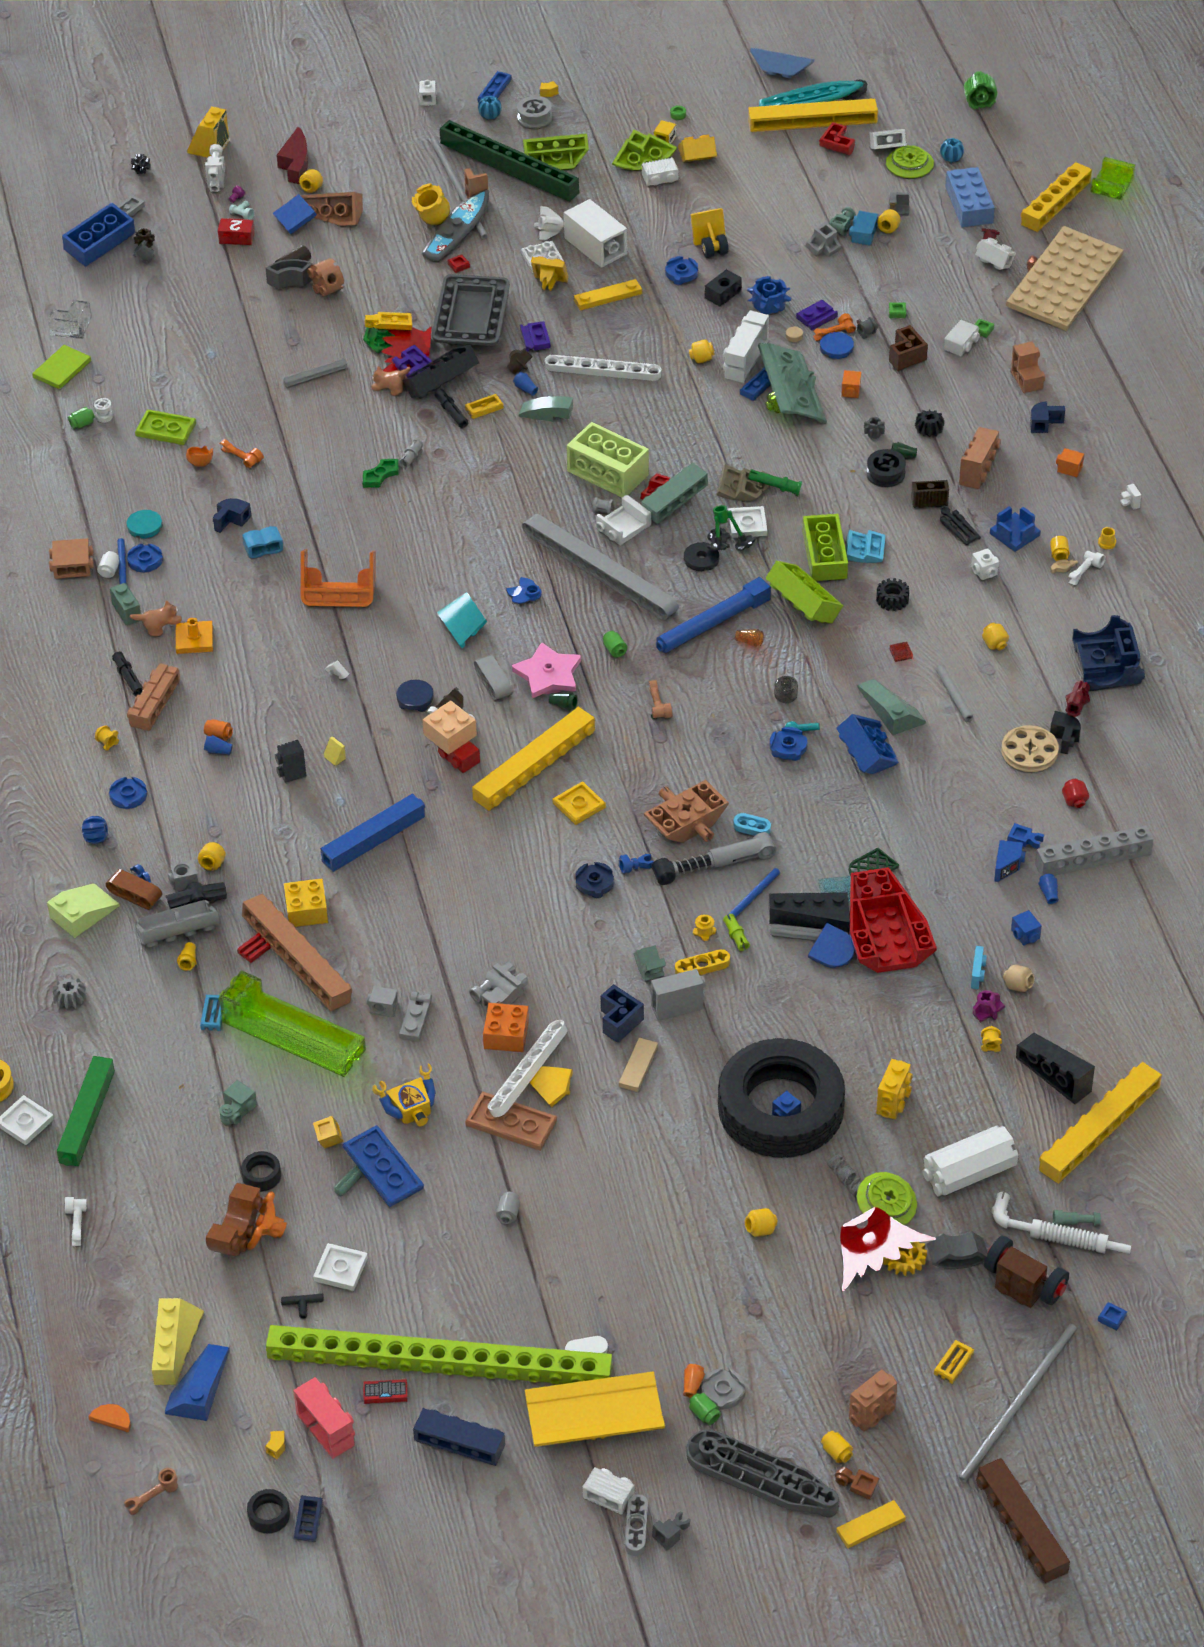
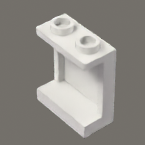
(624, 521)

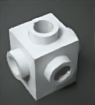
(984, 564)

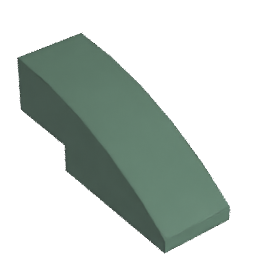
(547, 408)

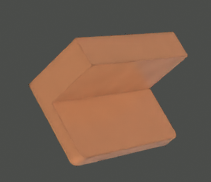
(475, 183)

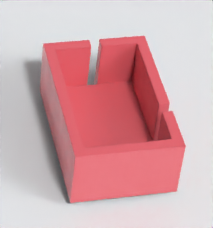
(334, 1426)

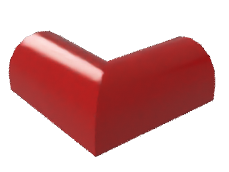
(835, 139)

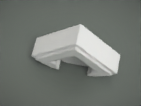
(337, 669)

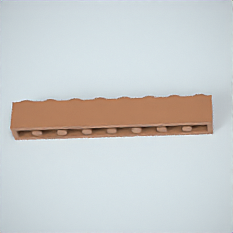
(297, 952)

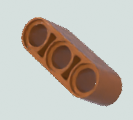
(133, 889)

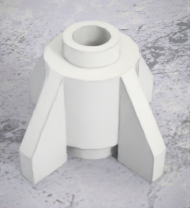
(549, 223)

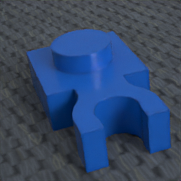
(1024, 835)

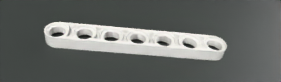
(610, 371)
(527, 1068)

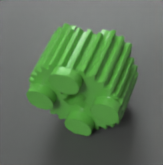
(980, 90)

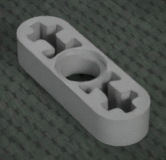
(631, 1532)

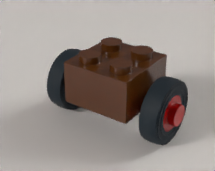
(1023, 1276)

